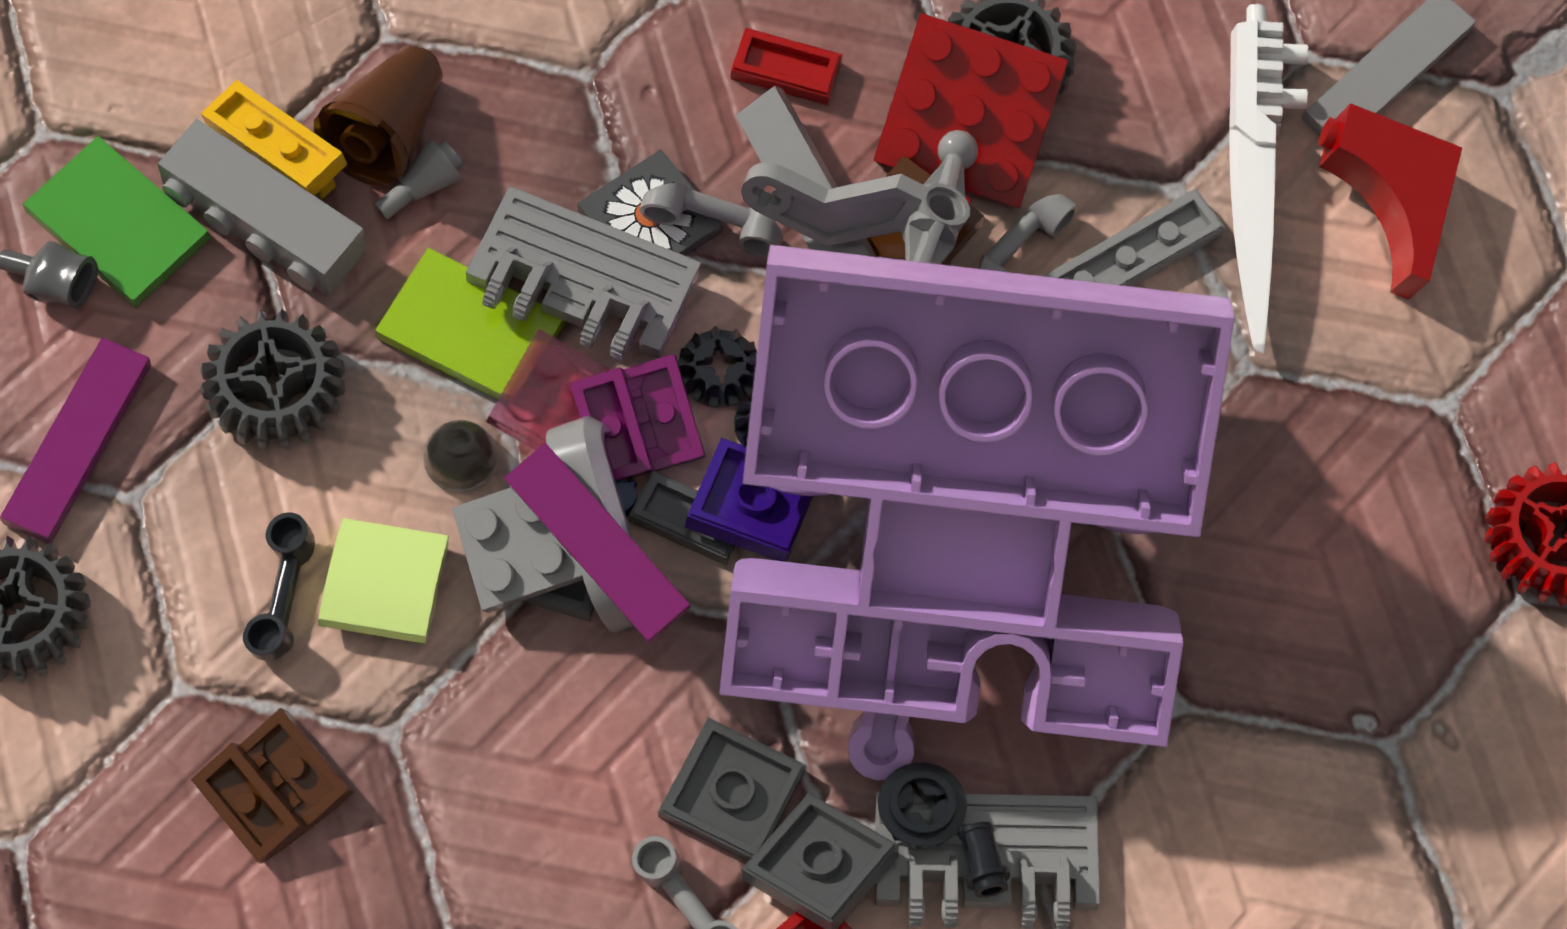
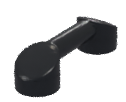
(294, 544)

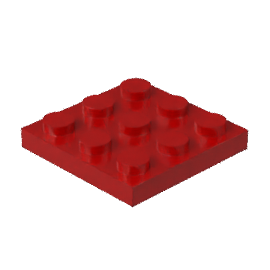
(976, 86)

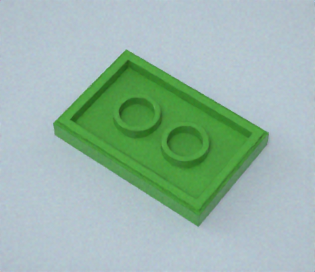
(118, 217)

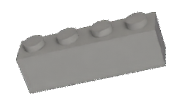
(261, 208)

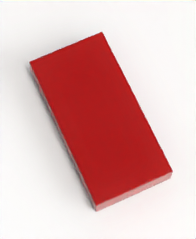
(788, 64)

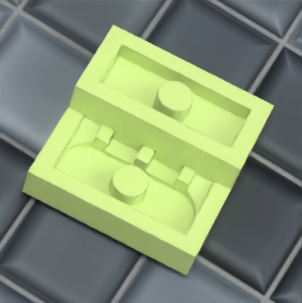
(383, 580)

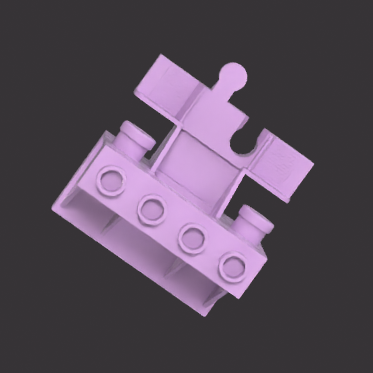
(978, 431)

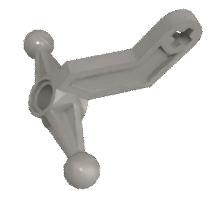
(924, 213)

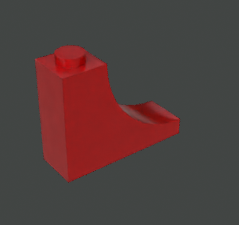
(1404, 181)

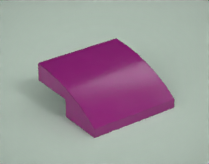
(646, 416)

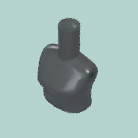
(53, 274)

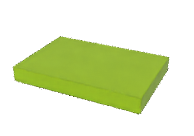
(448, 327)

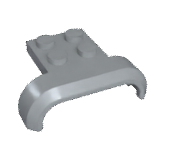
(513, 550)

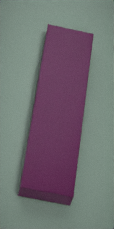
(75, 441)
(597, 542)

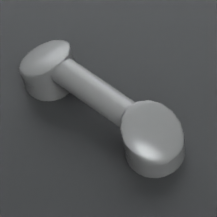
(666, 203)
(1048, 214)
(661, 868)

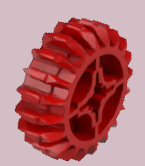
(1518, 508)

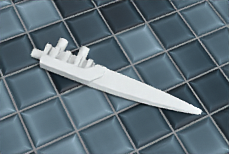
(1255, 120)

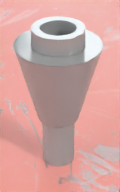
(429, 172)

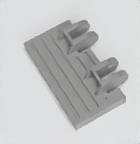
(587, 272)
(1036, 838)

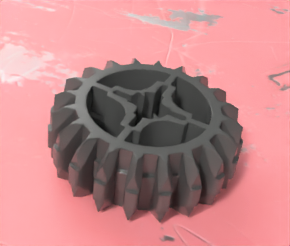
(1016, 22)
(226, 386)
(55, 620)

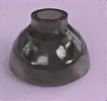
(460, 456)

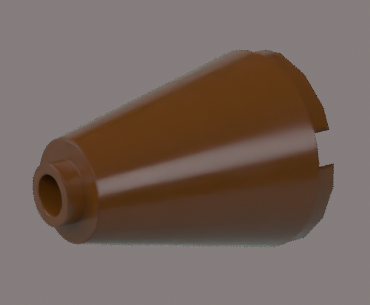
(382, 116)

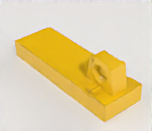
(275, 138)

